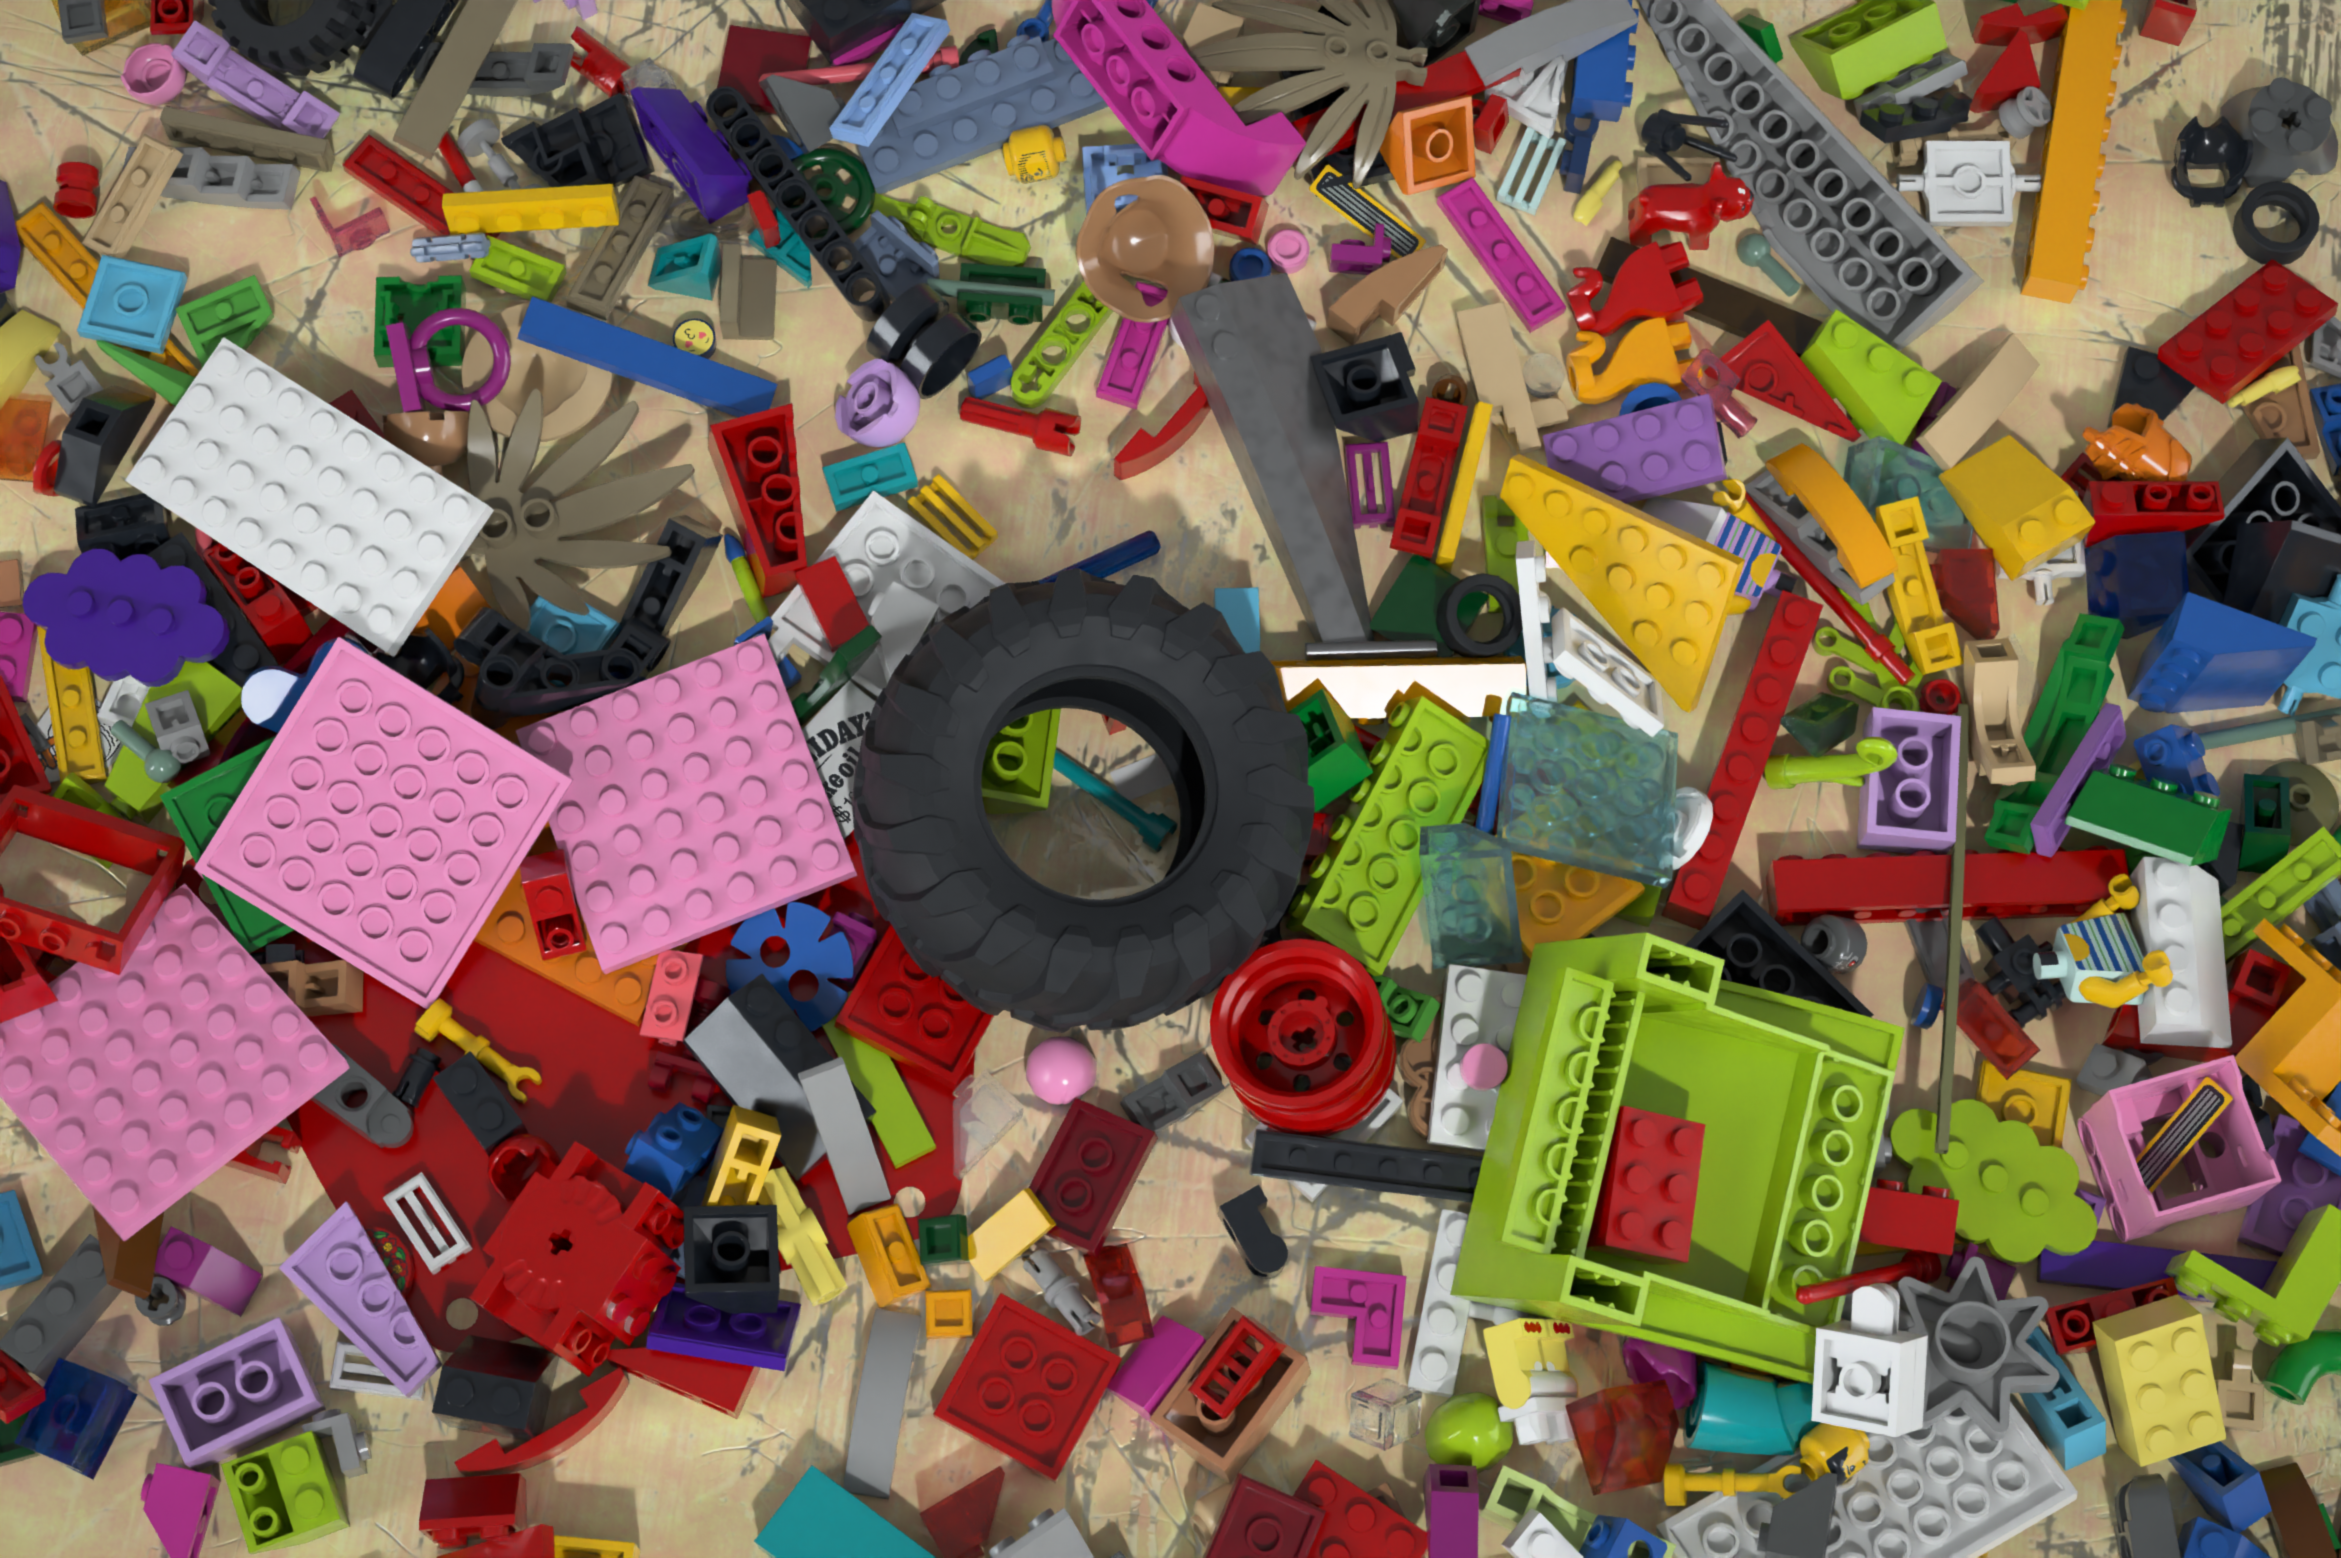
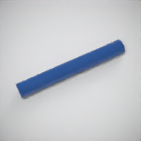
(1492, 773)

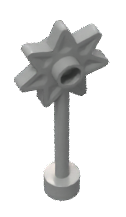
(1973, 1347)

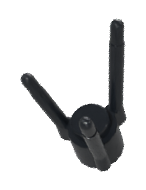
(1664, 133)

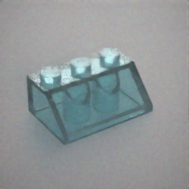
(1469, 896)

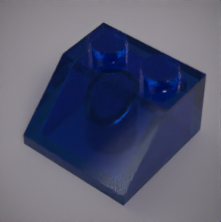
(2137, 579)

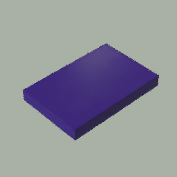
(709, 1333)

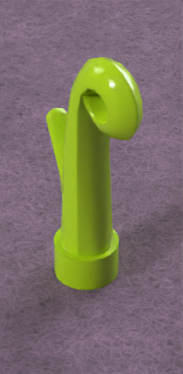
(1873, 755)

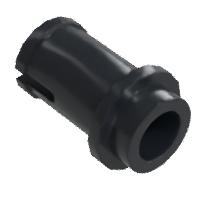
(417, 1076)

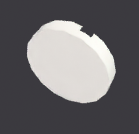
(1691, 824)

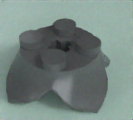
(2280, 151)

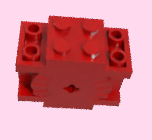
(582, 1259)

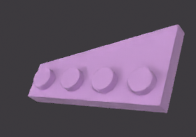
(357, 1293)

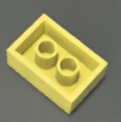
(2159, 1380)

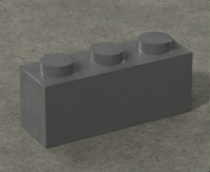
(62, 1312)

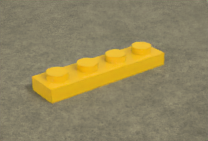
(531, 209)

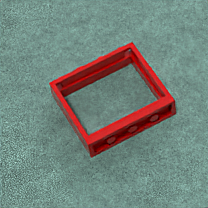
(98, 837)

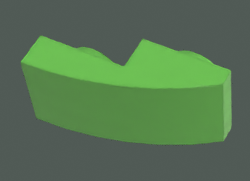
(1406, 1009)

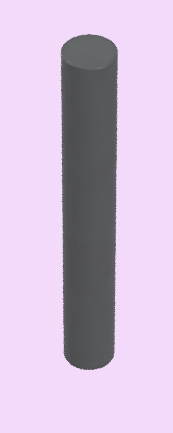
(1370, 649)

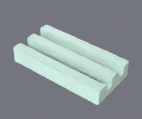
(1542, 143)

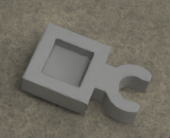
(68, 382)

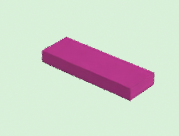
(1133, 354)

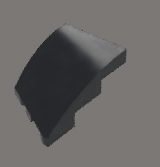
(585, 146)

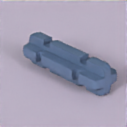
(450, 247)

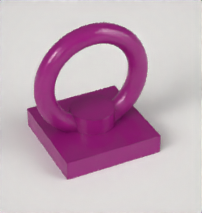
(414, 365)

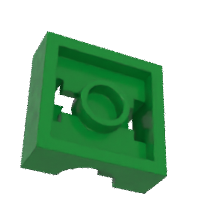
(416, 303)

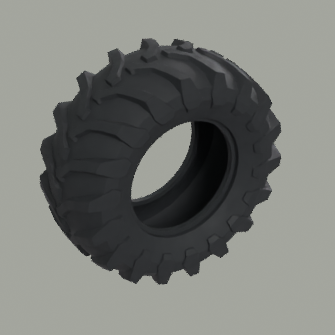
(1173, 682)

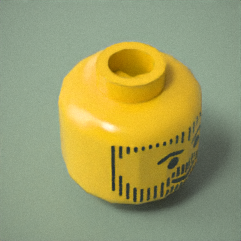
(1034, 154)

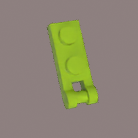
(1500, 544)

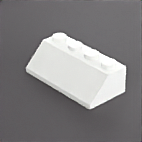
(2183, 918)

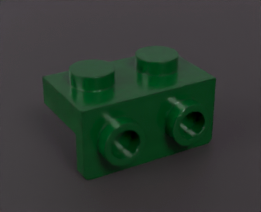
(1015, 309)

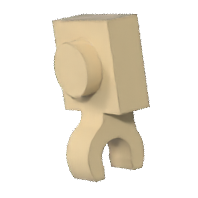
(2238, 1397)

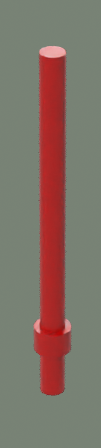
(1878, 646)

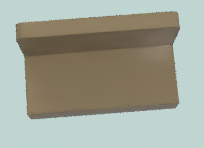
(747, 296)

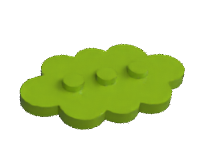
(2006, 1183)

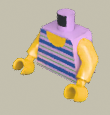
(1750, 539)

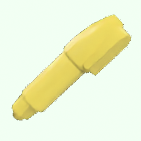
(1592, 198)
(2271, 382)

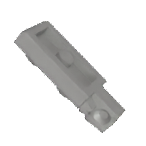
(1914, 82)

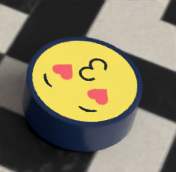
(695, 337)

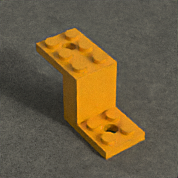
(2300, 1046)

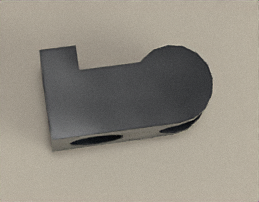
(1259, 1248)

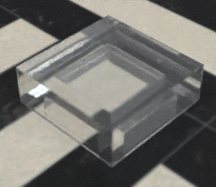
(1553, 1465)

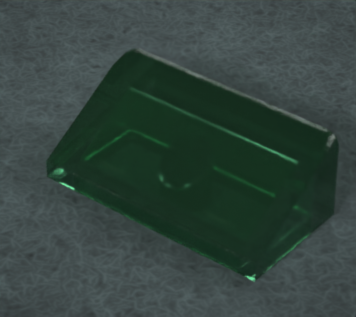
(1822, 722)

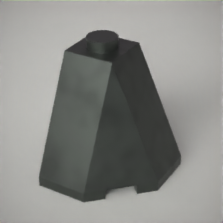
(1434, 24)

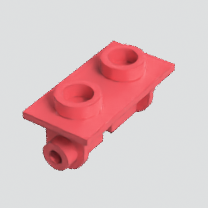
(671, 996)

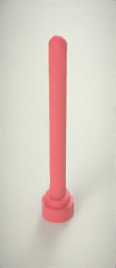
(857, 72)

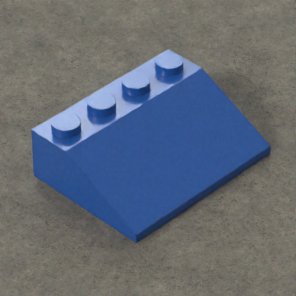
(2215, 659)

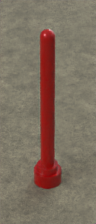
(1915, 1264)

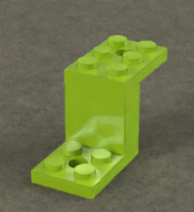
(2294, 1291)

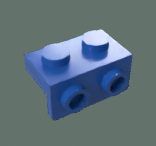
(2176, 756)

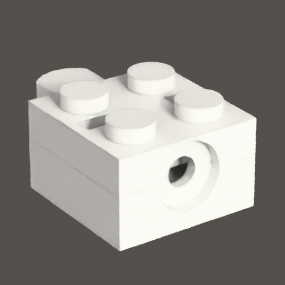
(1870, 1370)

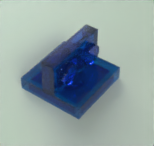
(77, 1418)

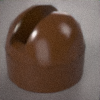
(1441, 386)

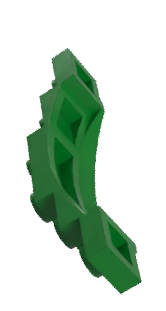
(2057, 726)

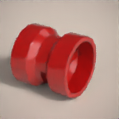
(76, 190)

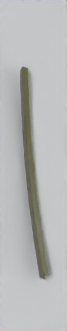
(1953, 946)

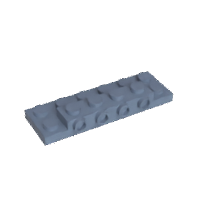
(976, 109)

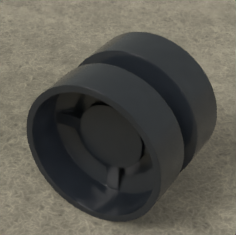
(924, 339)

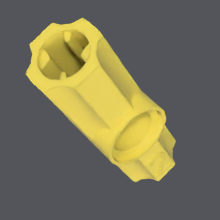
(802, 1239)

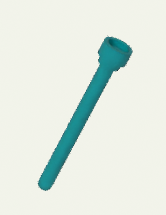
(1151, 826)

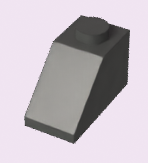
(803, 110)
(1801, 1522)

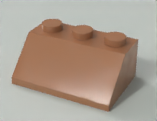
(1229, 1443)

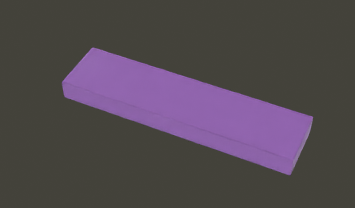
(2093, 753)

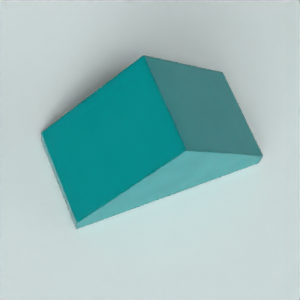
(688, 267)

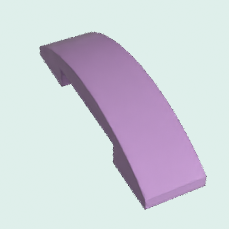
(250, 87)

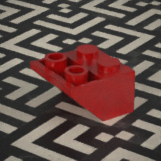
(473, 1509)

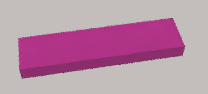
(1501, 255)

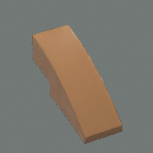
(1385, 293)
(320, 987)

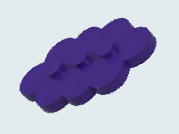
(126, 617)

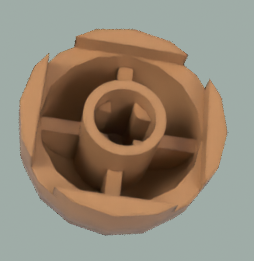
(428, 436)

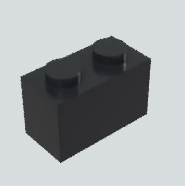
(479, 1103)

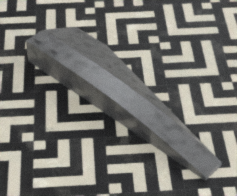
(1258, 376)

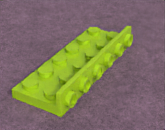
(1371, 870)

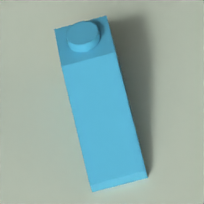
(2066, 1414)

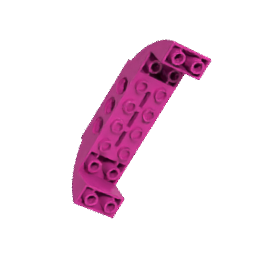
(1169, 99)

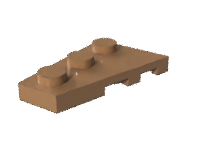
(2287, 412)

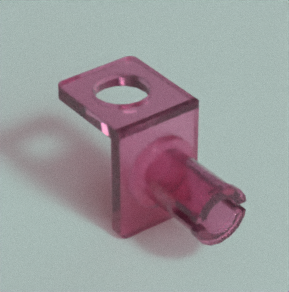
(1726, 408)

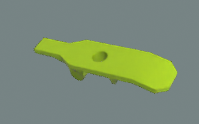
(972, 239)

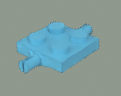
(2322, 666)

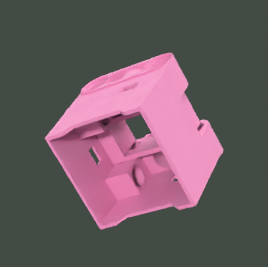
(2223, 1183)

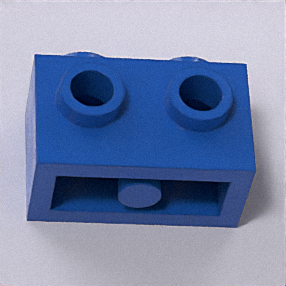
(672, 1149)

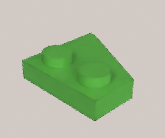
(232, 313)

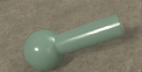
(1755, 251)
(158, 763)

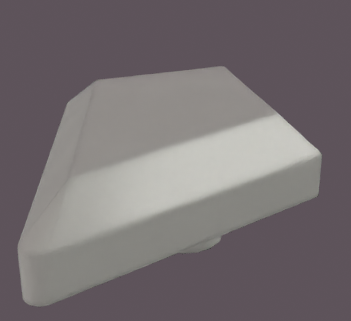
(2326, 347)

